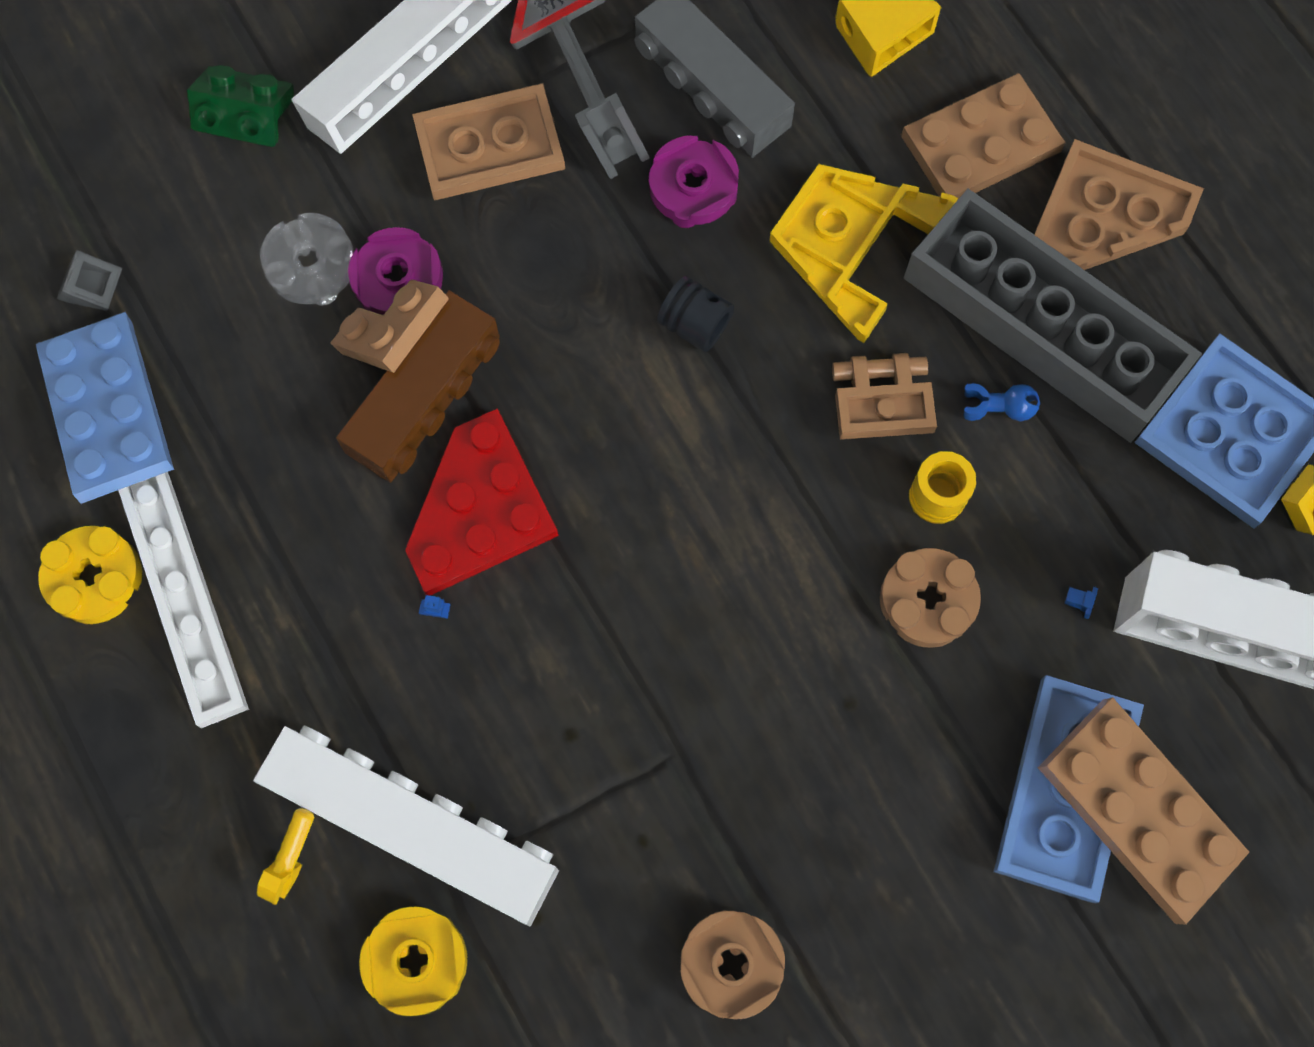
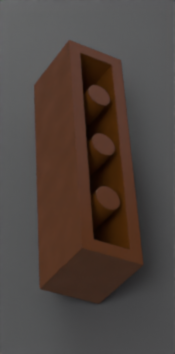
(414, 397)

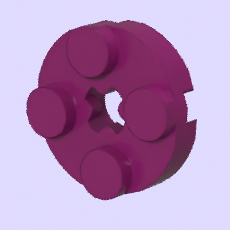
(687, 204)
(377, 257)

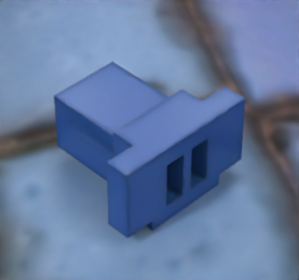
(1081, 600)
(434, 607)

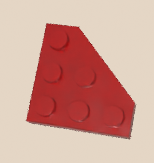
(477, 508)

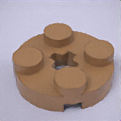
(951, 578)
(761, 972)

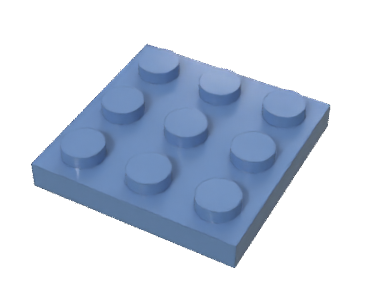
(1234, 431)

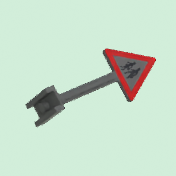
(605, 119)

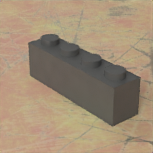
(714, 73)

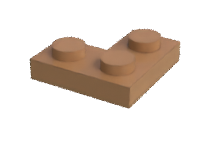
(390, 337)

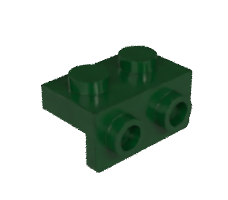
(238, 104)

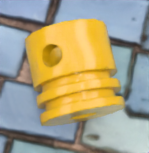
(942, 487)

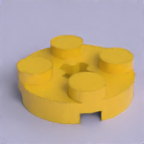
(67, 558)
(437, 980)

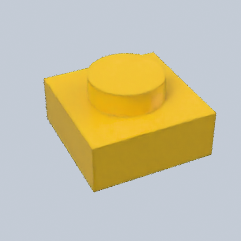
(1300, 501)

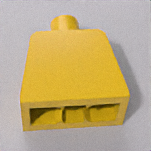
(885, 28)

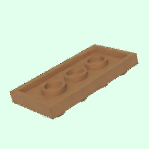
(1144, 810)

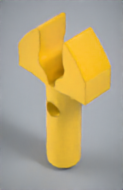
(283, 872)

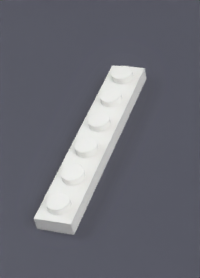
(183, 601)

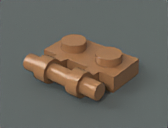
(884, 409)

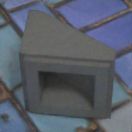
(89, 281)

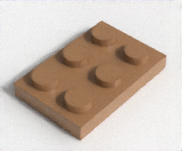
(983, 138)
(488, 141)

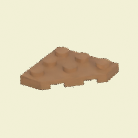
(1113, 207)

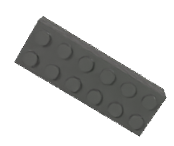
(1050, 315)

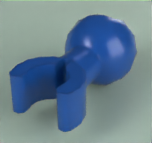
(1012, 402)

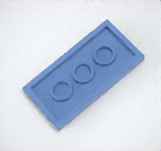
(103, 408)
(1043, 834)

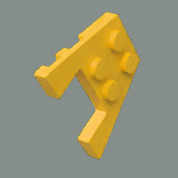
(836, 225)

